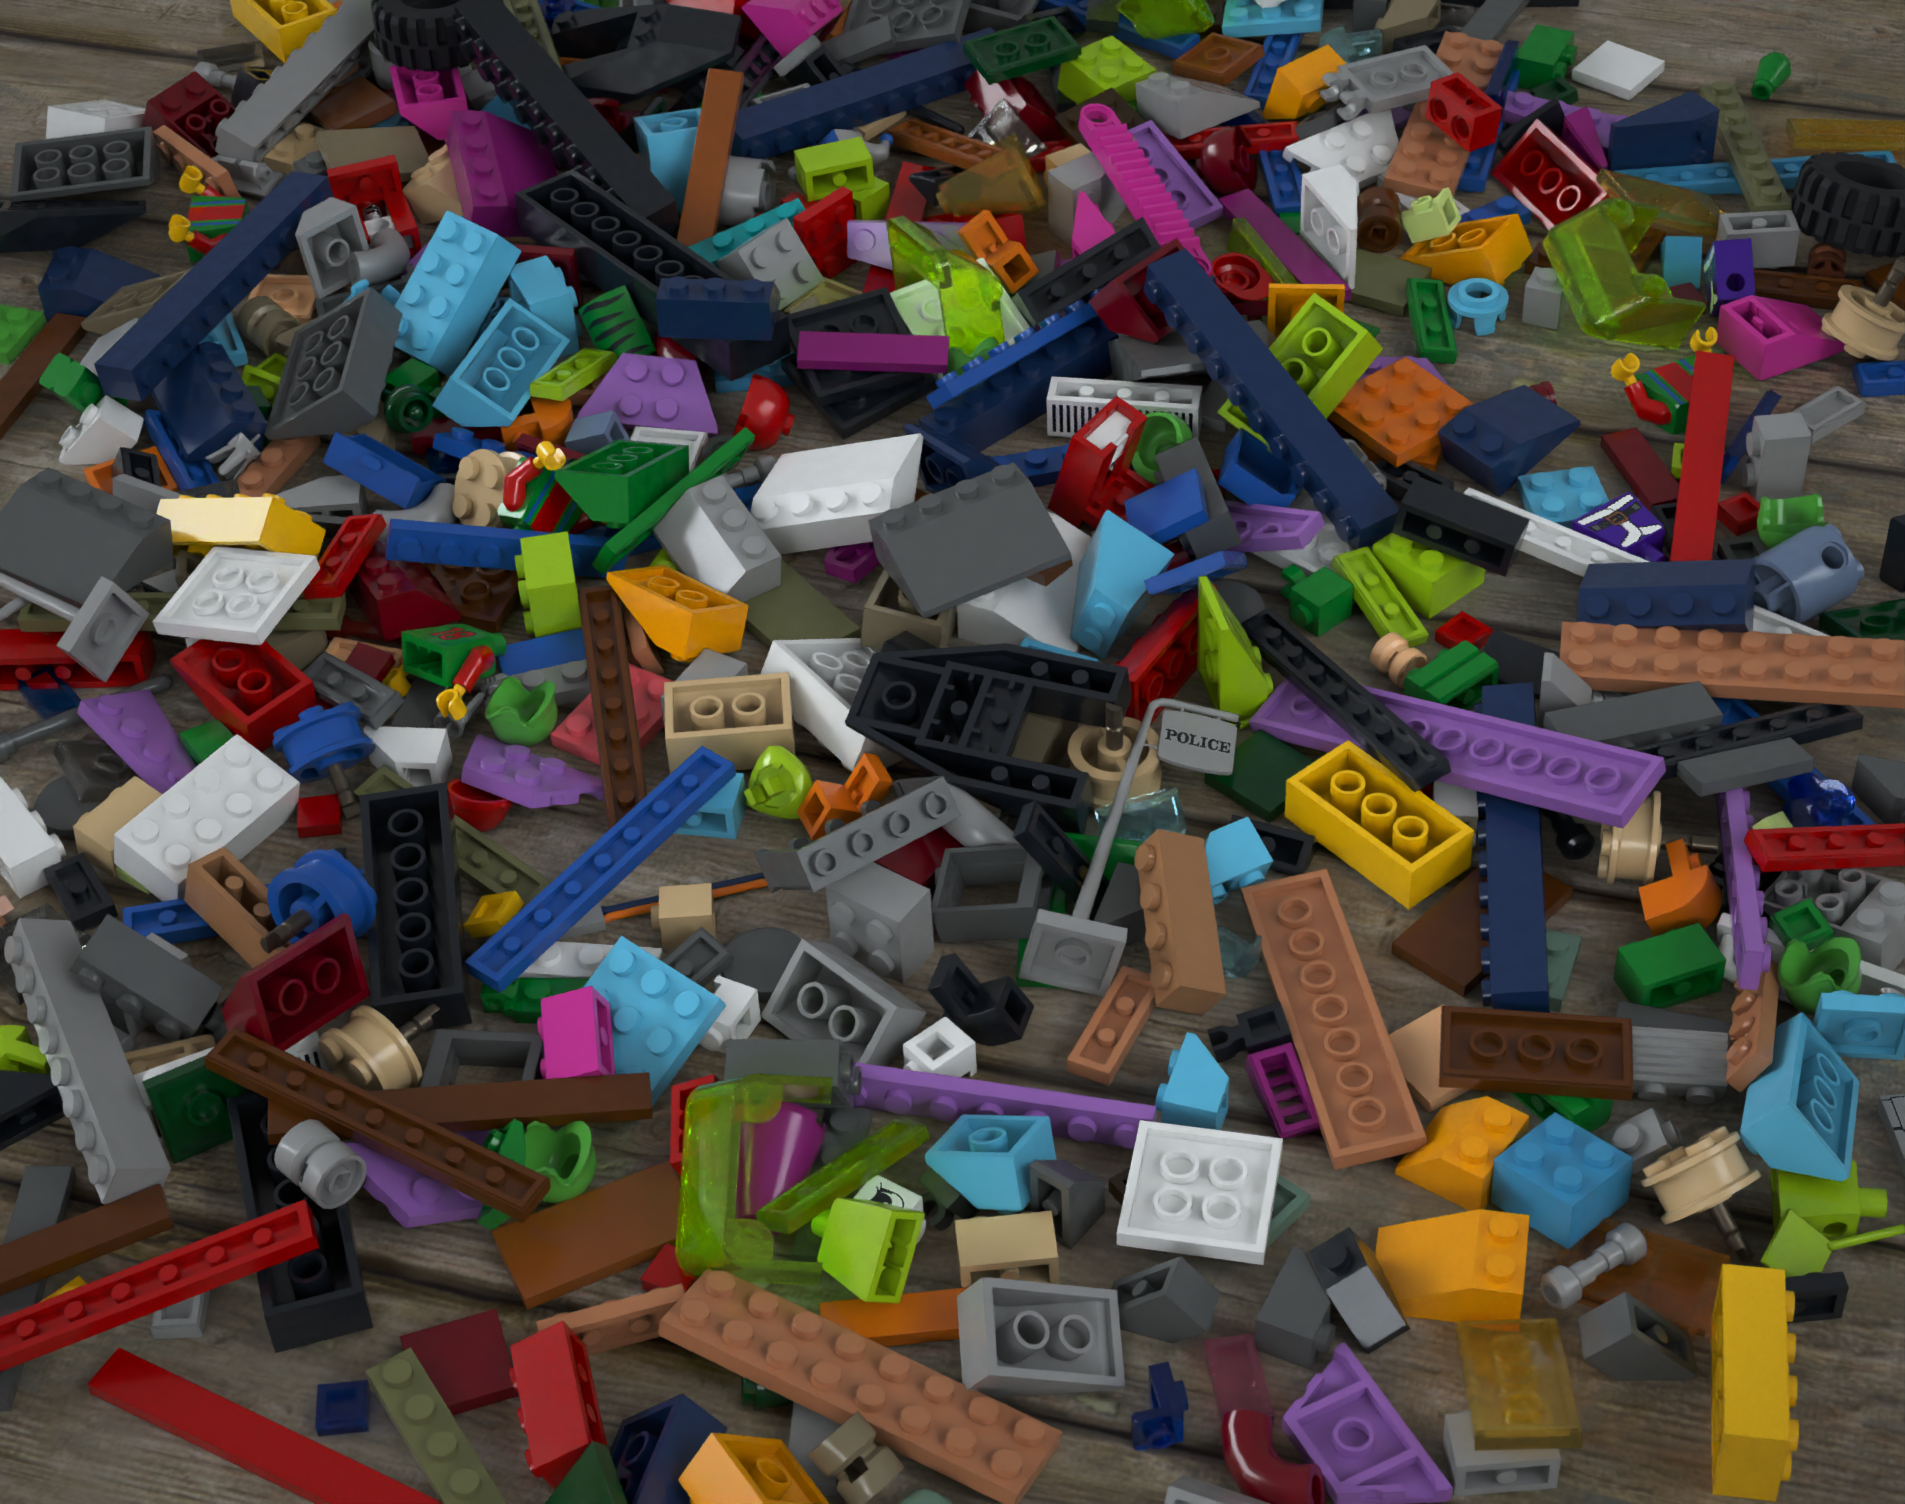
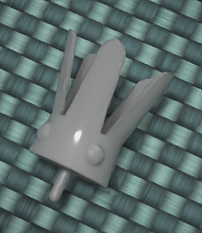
(239, 453)
(456, 728)

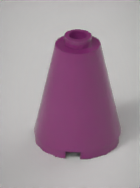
(776, 1157)

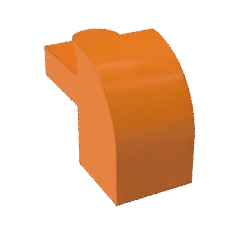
(1003, 256)
(549, 421)
(843, 802)
(1685, 897)

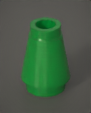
(1770, 75)

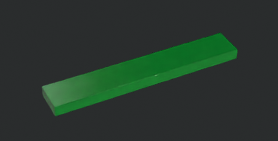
(643, 525)

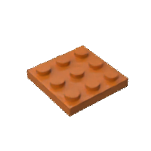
(1398, 411)

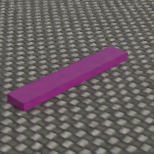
(1284, 243)

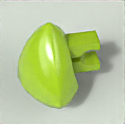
(778, 783)

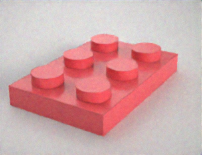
(578, 730)

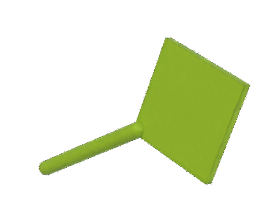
(1804, 1250)

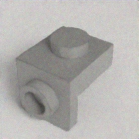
(1644, 1138)

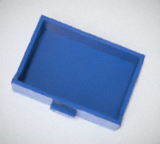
(381, 469)
(1255, 473)

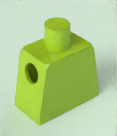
(1825, 1203)
(868, 1246)

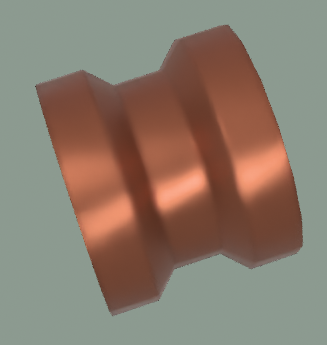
(1833, 258)

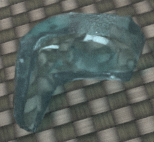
(1238, 955)

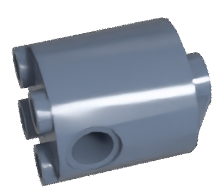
(1806, 574)

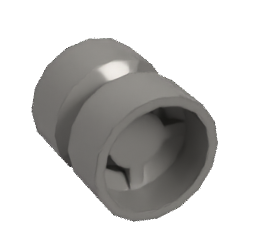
(320, 1164)

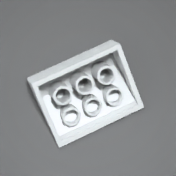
(832, 492)
(1027, 607)
(823, 687)

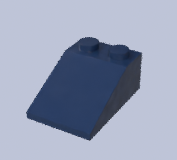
(1665, 135)
(84, 279)
(1504, 437)

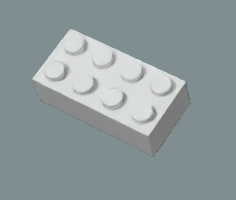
(223, 802)

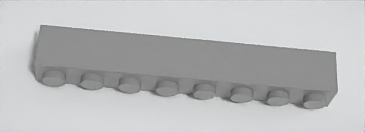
(297, 84)
(85, 1061)

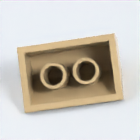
(434, 189)
(728, 716)

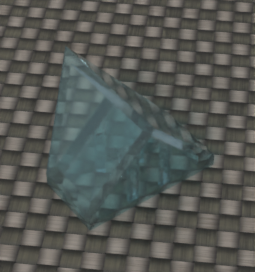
(1147, 814)

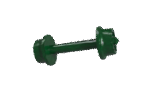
(407, 408)

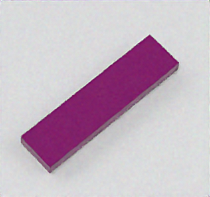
(873, 352)

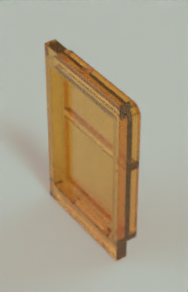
(1671, 1278)

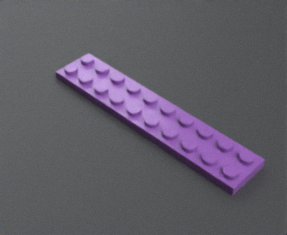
(1490, 754)

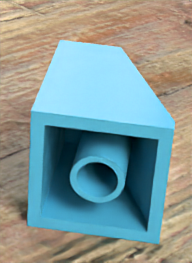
(667, 148)
(1112, 583)

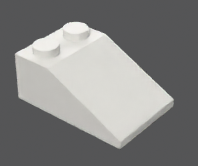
(91, 118)
(1331, 218)

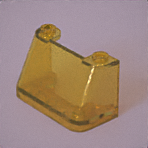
(997, 184)

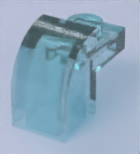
(1354, 45)

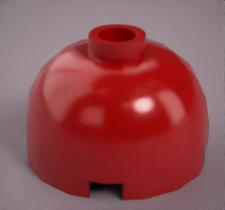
(765, 413)

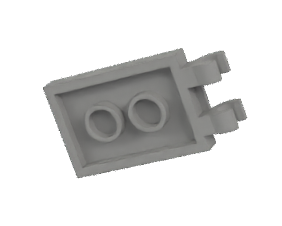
(1384, 81)

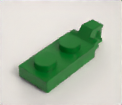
(524, 996)

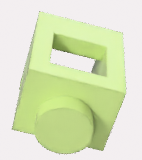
(1431, 217)

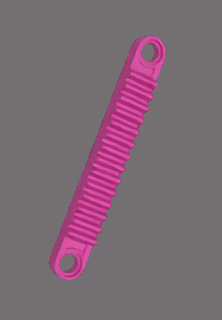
(1137, 180)

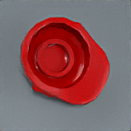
(1240, 278)
(478, 807)

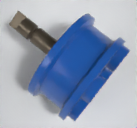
(324, 747)
(315, 893)

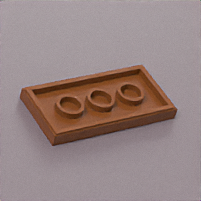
(591, 1235)

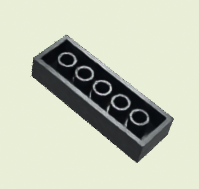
(418, 920)
(318, 1291)

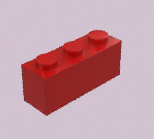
(556, 1400)

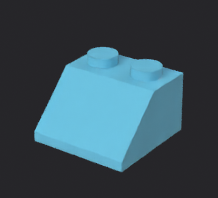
(991, 1158)

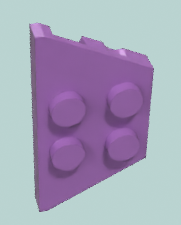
(654, 395)
(525, 777)
(412, 1195)
(1361, 1440)

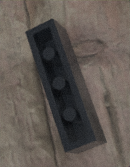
(1086, 273)

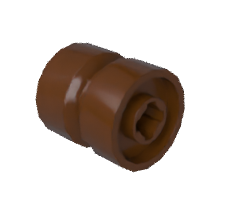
(1378, 219)

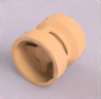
(1395, 657)

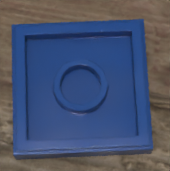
(1169, 507)

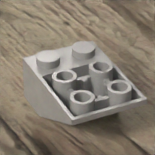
(1854, 906)

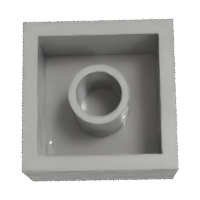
(774, 257)
(881, 920)

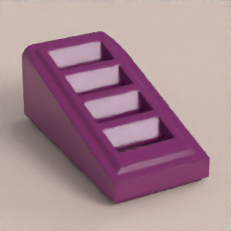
(1583, 138)
(1273, 1060)

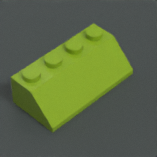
(1323, 356)

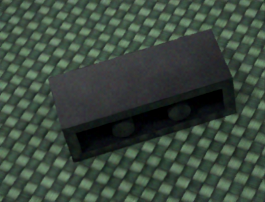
(1460, 526)

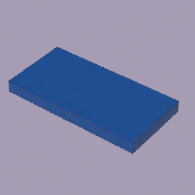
(1186, 576)

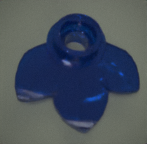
(1811, 801)

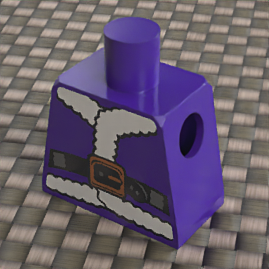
(1728, 273)
(1626, 526)

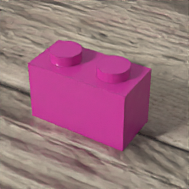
(576, 1035)

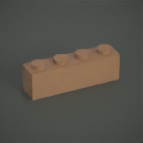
(231, 903)
(1180, 922)

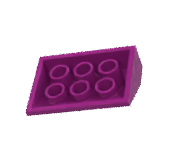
(493, 163)

